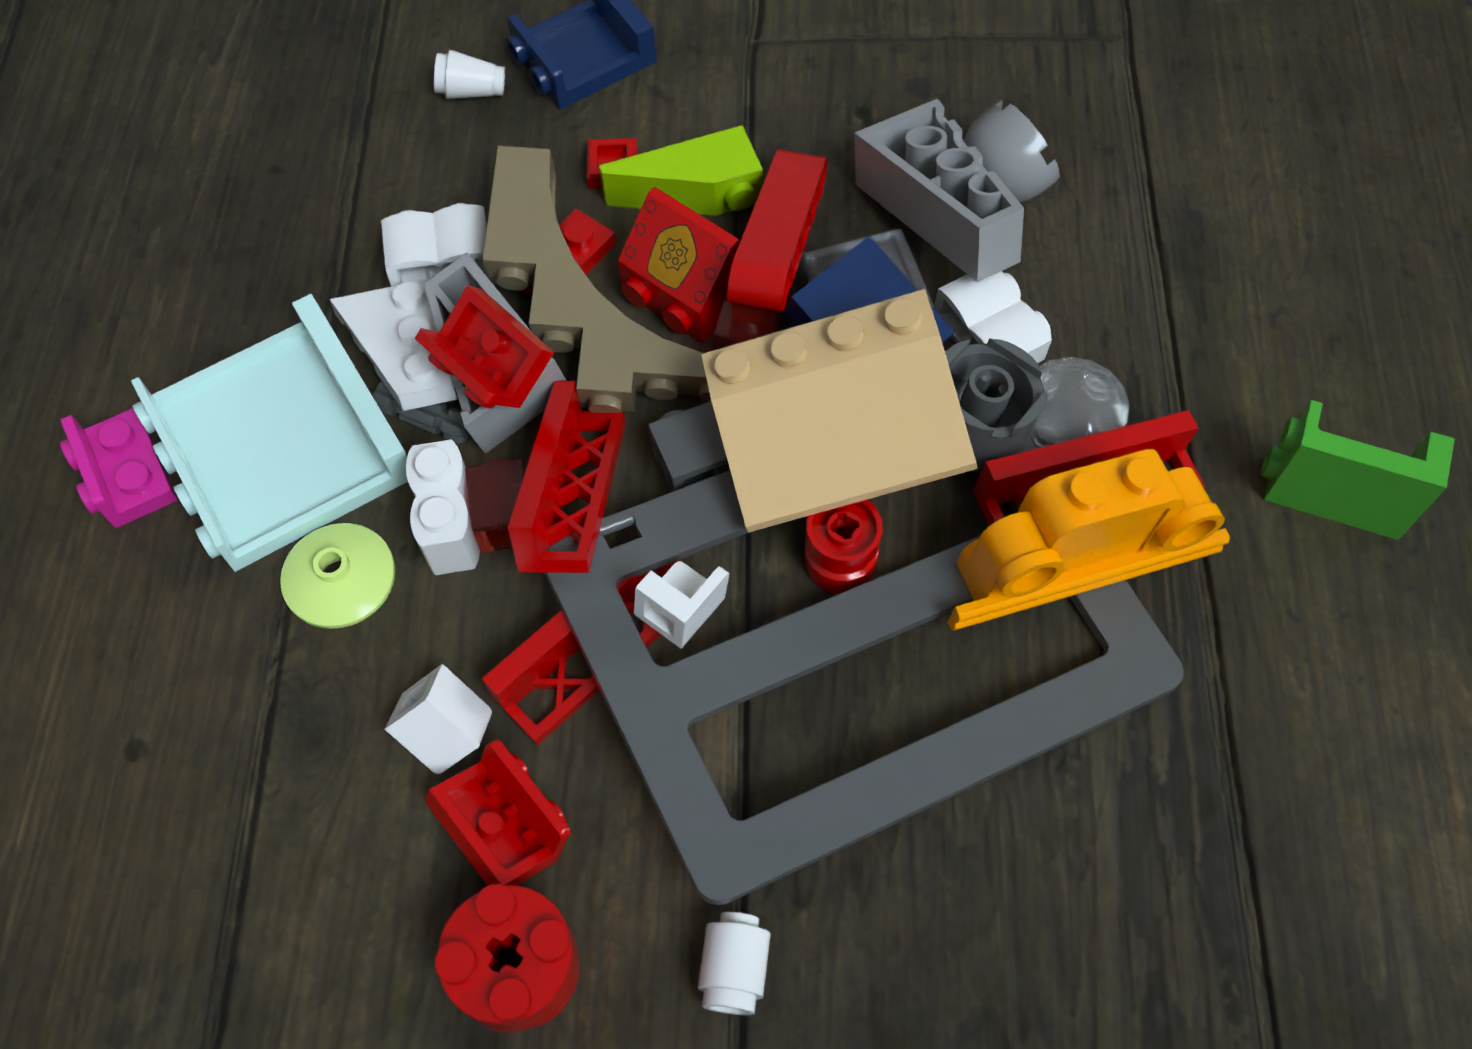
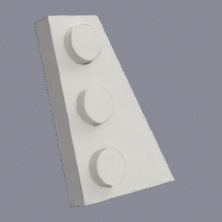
(386, 329)

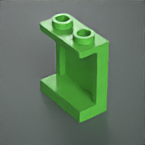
(1354, 479)

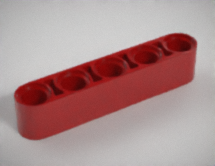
(777, 231)

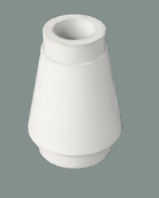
(467, 76)

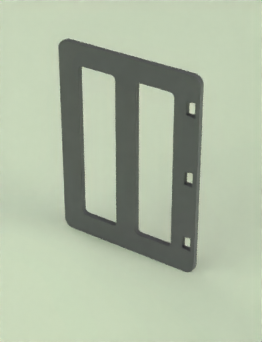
(660, 703)

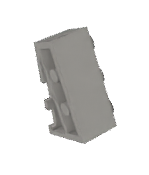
(484, 424)

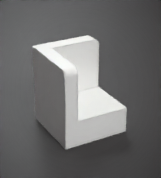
(679, 600)
(439, 720)

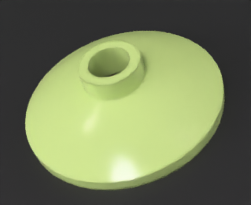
(349, 592)

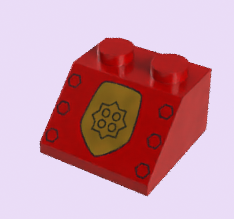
(677, 265)

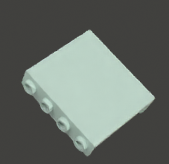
(273, 440)

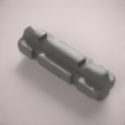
(430, 418)

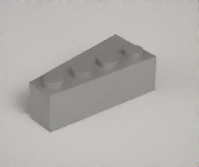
(941, 189)

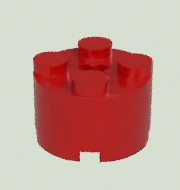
(510, 921)

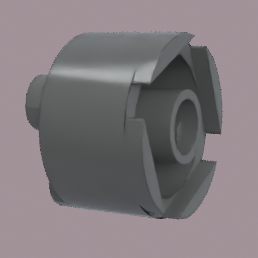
(997, 396)

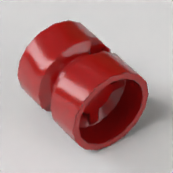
(843, 546)

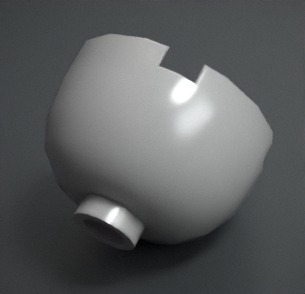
(1012, 150)

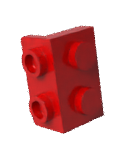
(487, 351)
(500, 818)

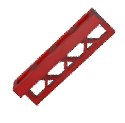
(1012, 476)
(550, 485)
(543, 654)

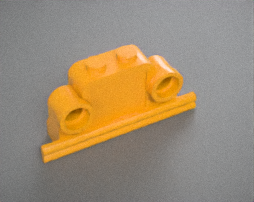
(1088, 533)

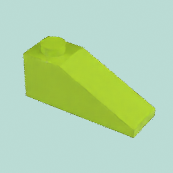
(704, 174)

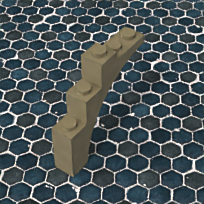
(566, 309)

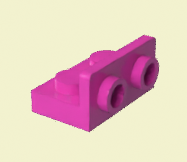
(117, 468)

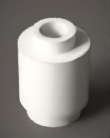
(734, 964)

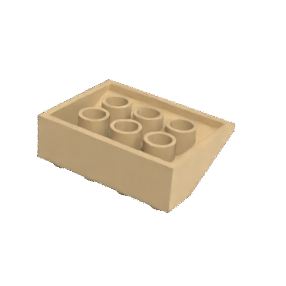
(838, 411)

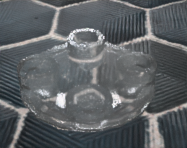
(1079, 402)

